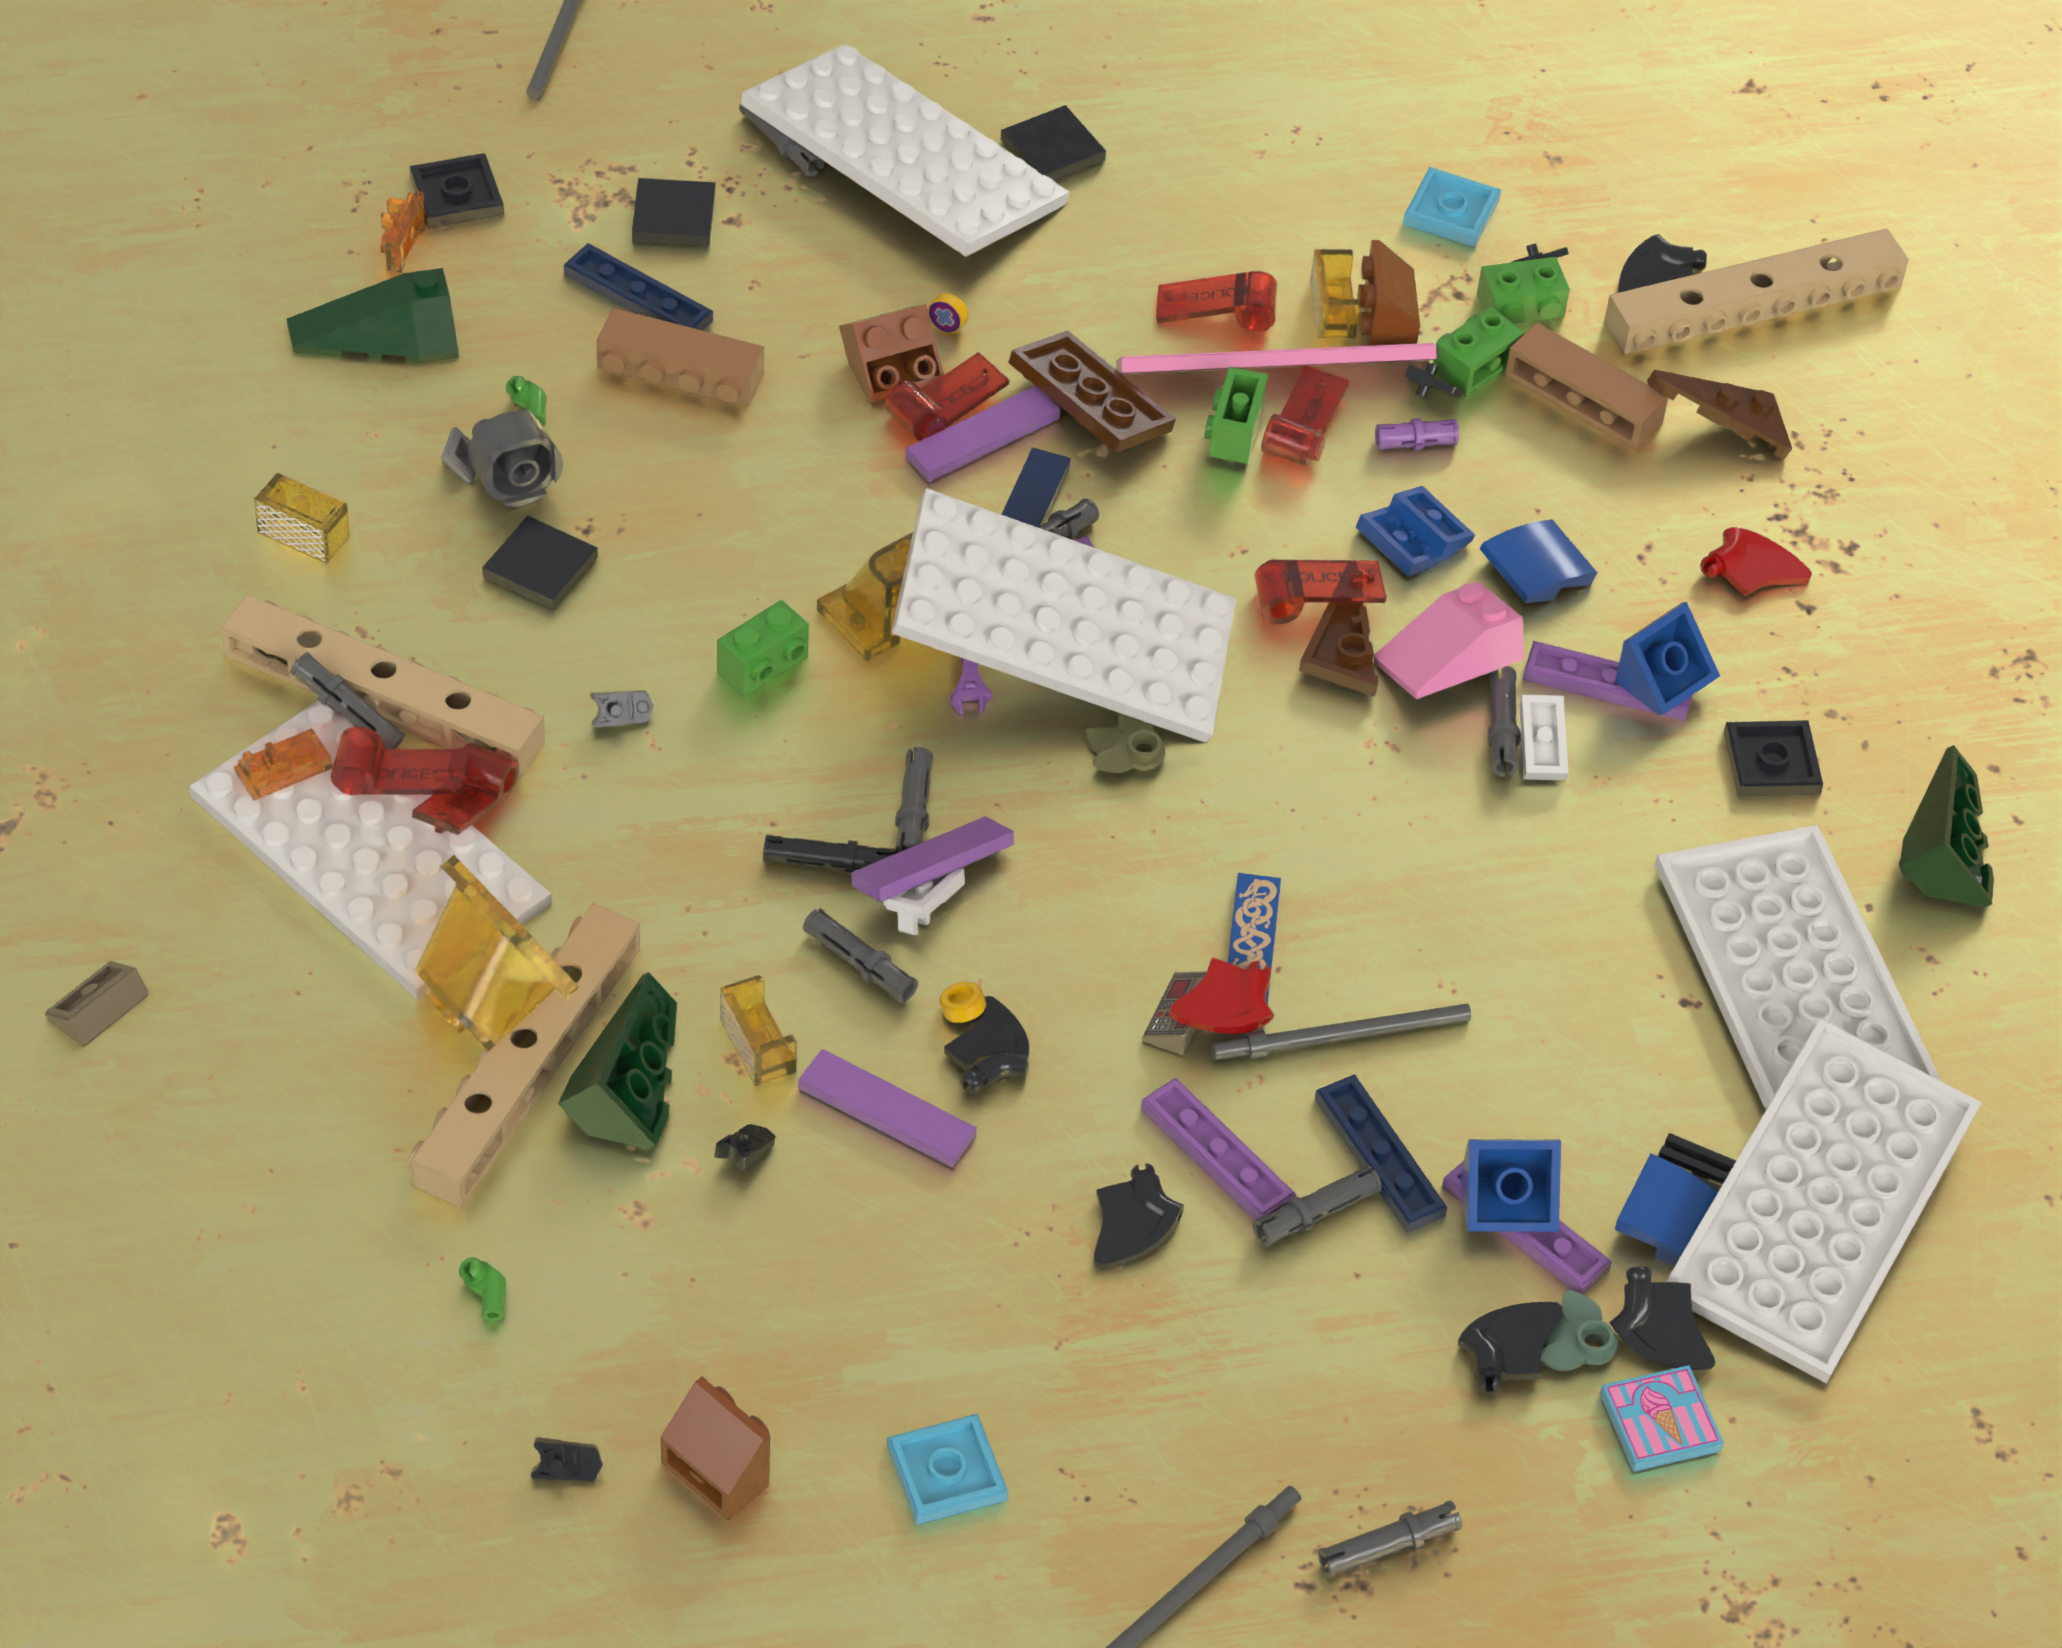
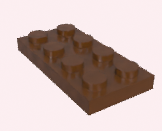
(1092, 391)

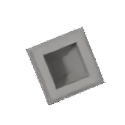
(456, 455)

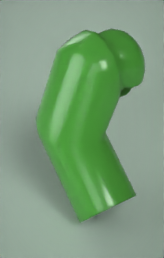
(528, 396)
(486, 1283)

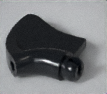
(1659, 262)
(990, 1048)
(1135, 1218)
(1660, 1322)
(1509, 1343)

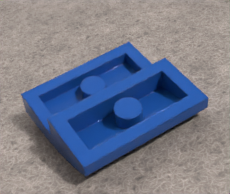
(1415, 531)
(1538, 560)
(1665, 1208)

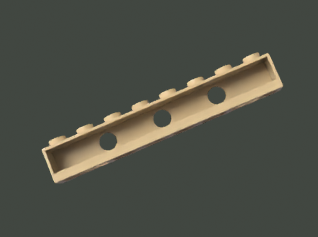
(1755, 291)
(397, 688)
(513, 1077)

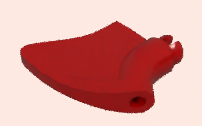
(1753, 562)
(1226, 999)

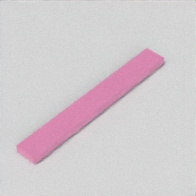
(1276, 358)

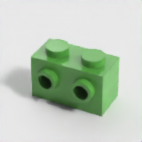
(1524, 290)
(1476, 350)
(1237, 415)
(762, 648)

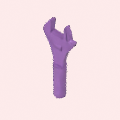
(970, 688)

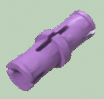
(1417, 434)

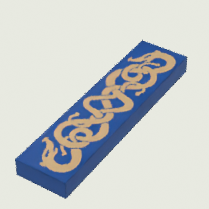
(1254, 921)

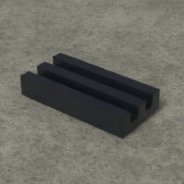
(1701, 1161)

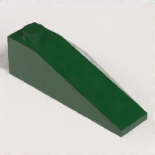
(394, 317)
(1946, 839)
(624, 1074)

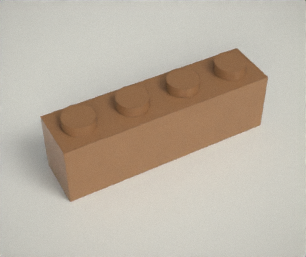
(680, 357)
(1586, 385)

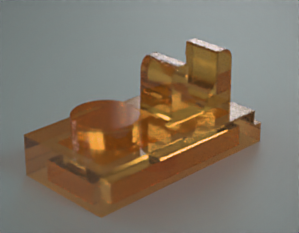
(402, 228)
(283, 764)

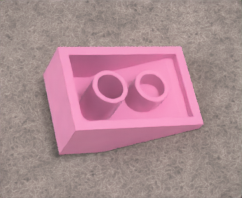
(1454, 642)

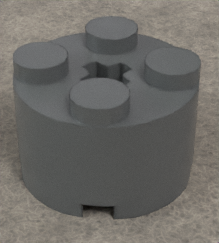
(514, 457)

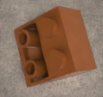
(1388, 298)
(892, 350)
(717, 1449)

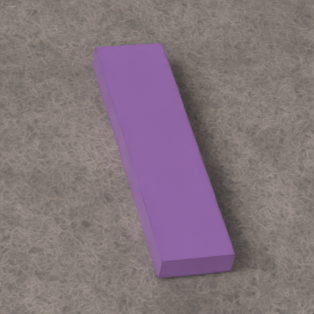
(982, 433)
(1585, 676)
(932, 858)
(887, 1108)
(1216, 1149)
(1560, 1253)

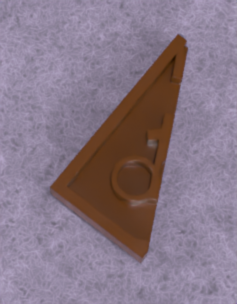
(1730, 406)
(1342, 649)

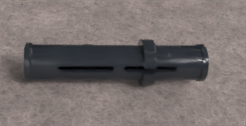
(822, 854)

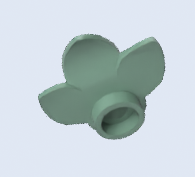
(1579, 1325)

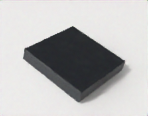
(1054, 143)
(457, 190)
(673, 212)
(540, 562)
(1773, 758)

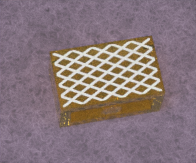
(1332, 294)
(302, 518)
(755, 1032)

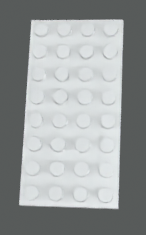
(905, 149)
(1064, 615)
(361, 854)
(1785, 950)
(1823, 1199)

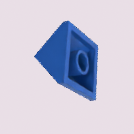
(1666, 661)
(1512, 1185)

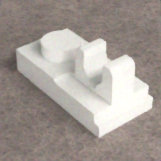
(1543, 737)
(917, 903)

